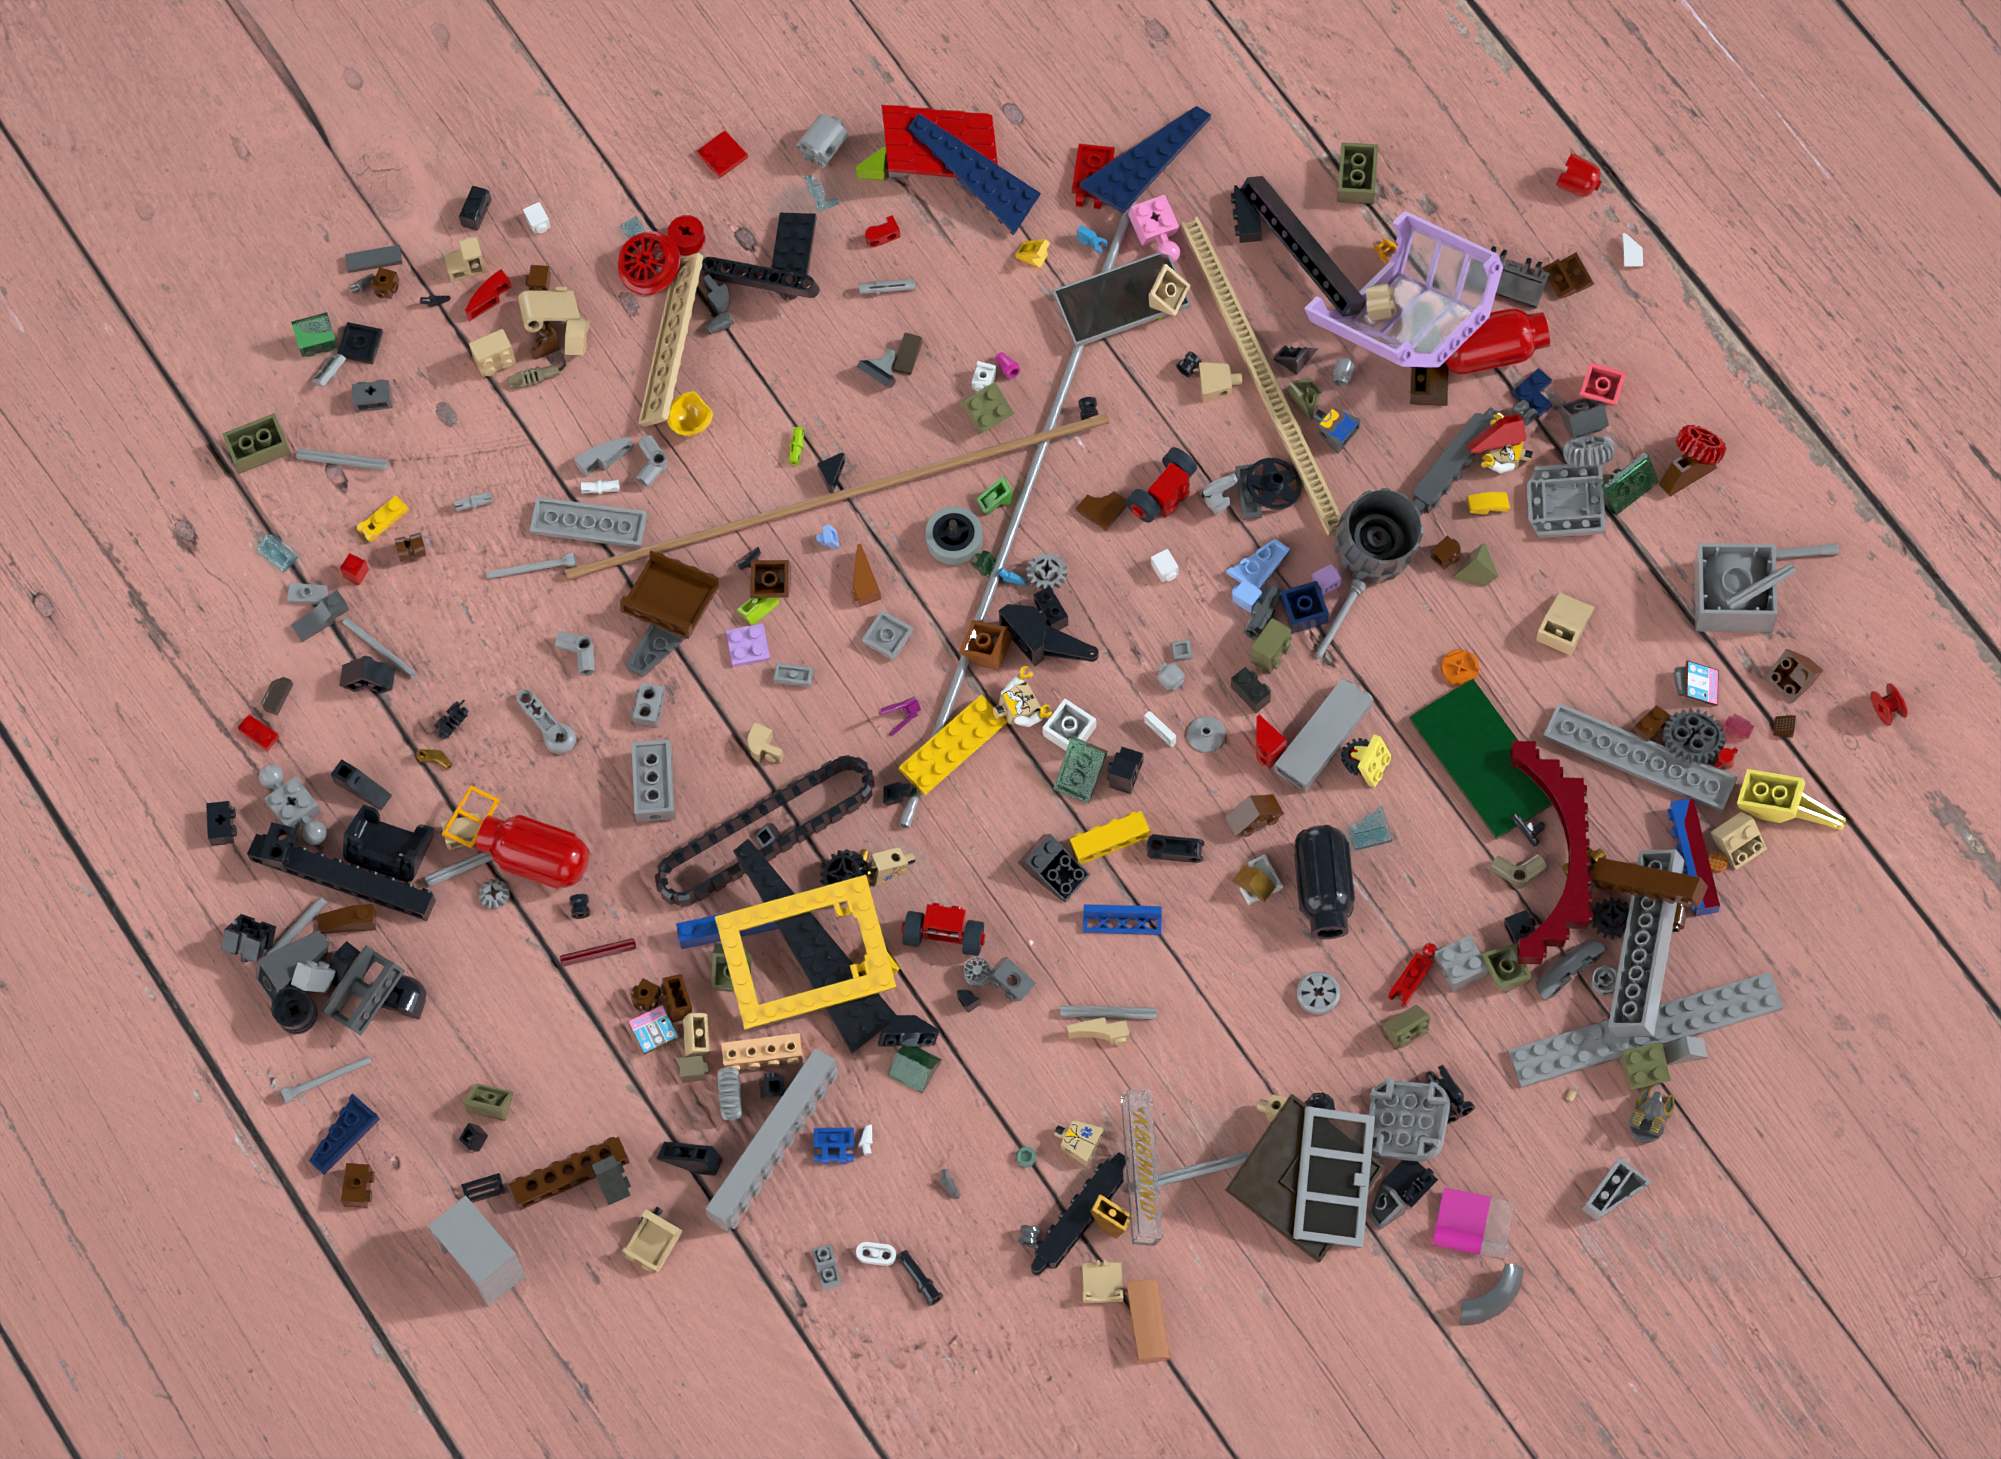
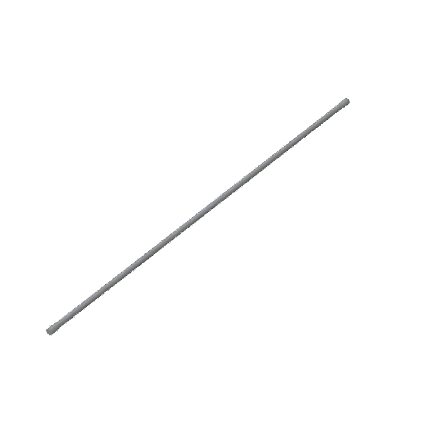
(909, 811)

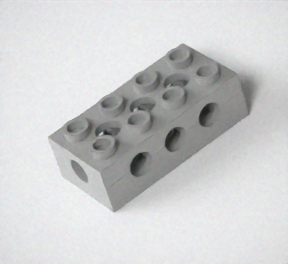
(663, 788)

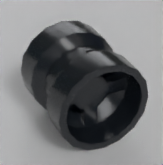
(1188, 364)
(1088, 407)
(579, 906)

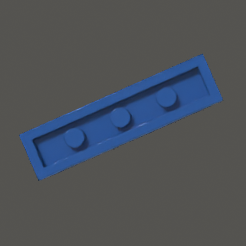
(1120, 912)

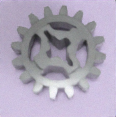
(1039, 567)

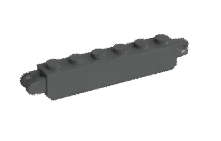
(1450, 464)

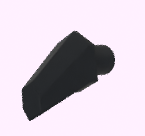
(432, 301)
(753, 555)

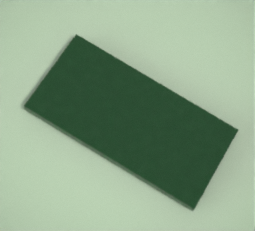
(1475, 752)

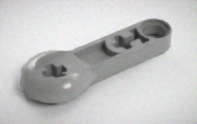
(548, 725)

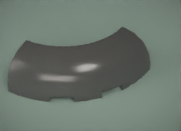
(1559, 973)
(1494, 1302)

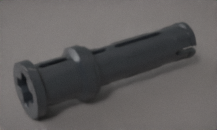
(924, 1285)

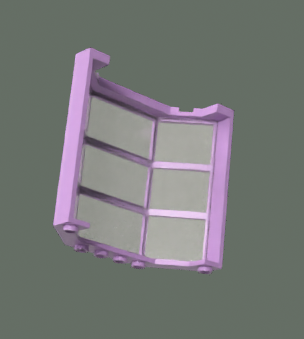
(1440, 293)

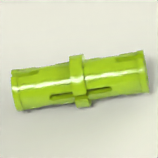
(796, 446)

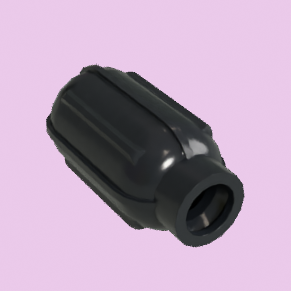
(1324, 880)

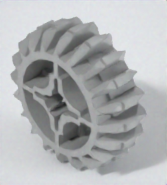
(1589, 450)
(729, 1093)

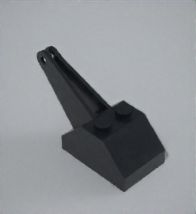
(1038, 639)

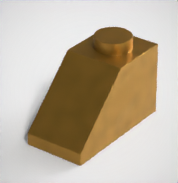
(1110, 1217)

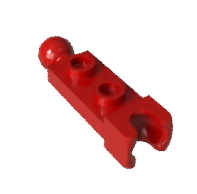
(1413, 974)

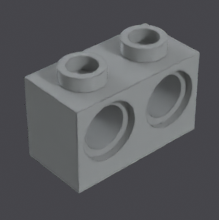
(652, 705)

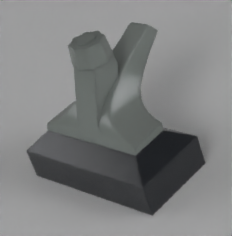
(880, 368)

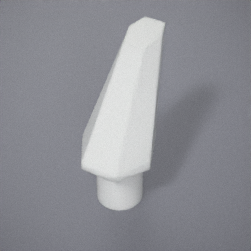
(866, 1140)

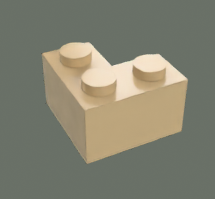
(465, 262)

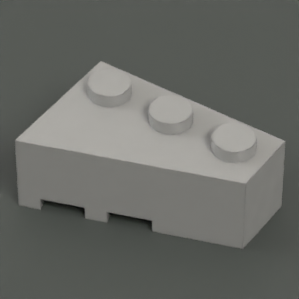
(1614, 1189)

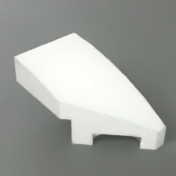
(1632, 252)

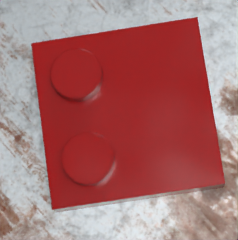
(722, 154)

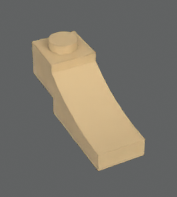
(1115, 1032)

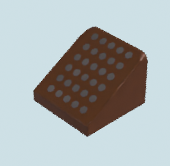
(1784, 726)

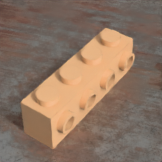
(763, 1052)

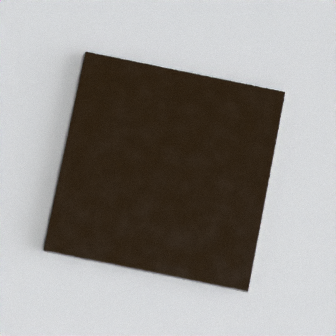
(1271, 1175)

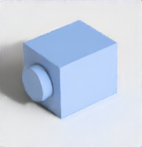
(1246, 595)

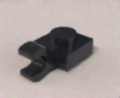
(895, 792)

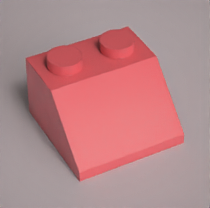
(1603, 384)

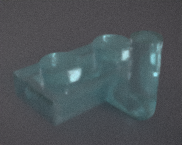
(817, 192)

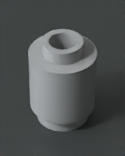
(1343, 372)

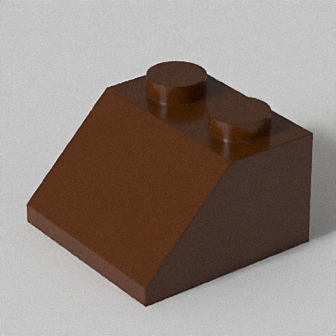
(770, 579)

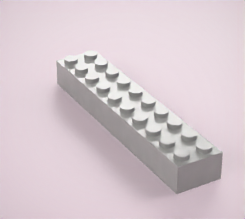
(1644, 955)
(772, 1140)

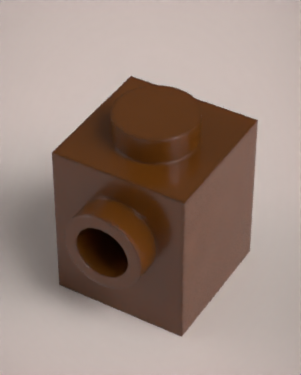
(538, 278)
(1446, 552)

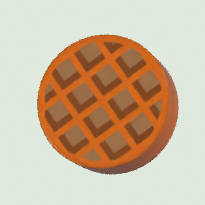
(1718, 862)

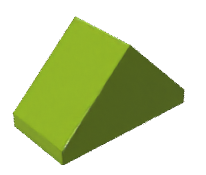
(873, 166)

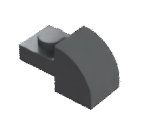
(718, 295)

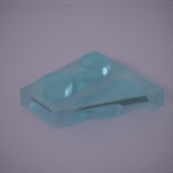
(1372, 831)

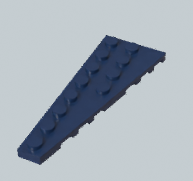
(1133, 172)
(994, 186)

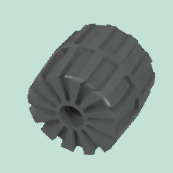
(1390, 520)

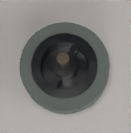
(954, 535)

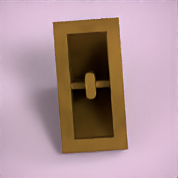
(1254, 882)

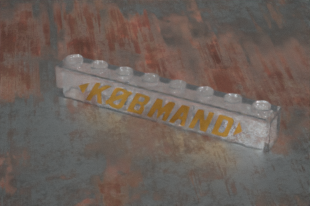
(1141, 1168)

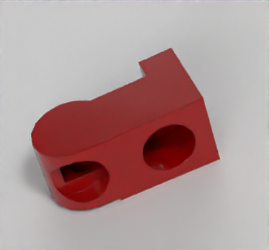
(883, 233)

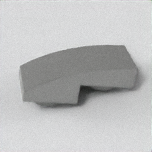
(826, 1267)

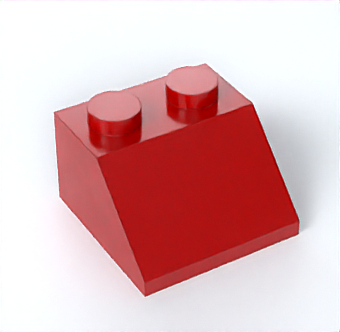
(1269, 743)

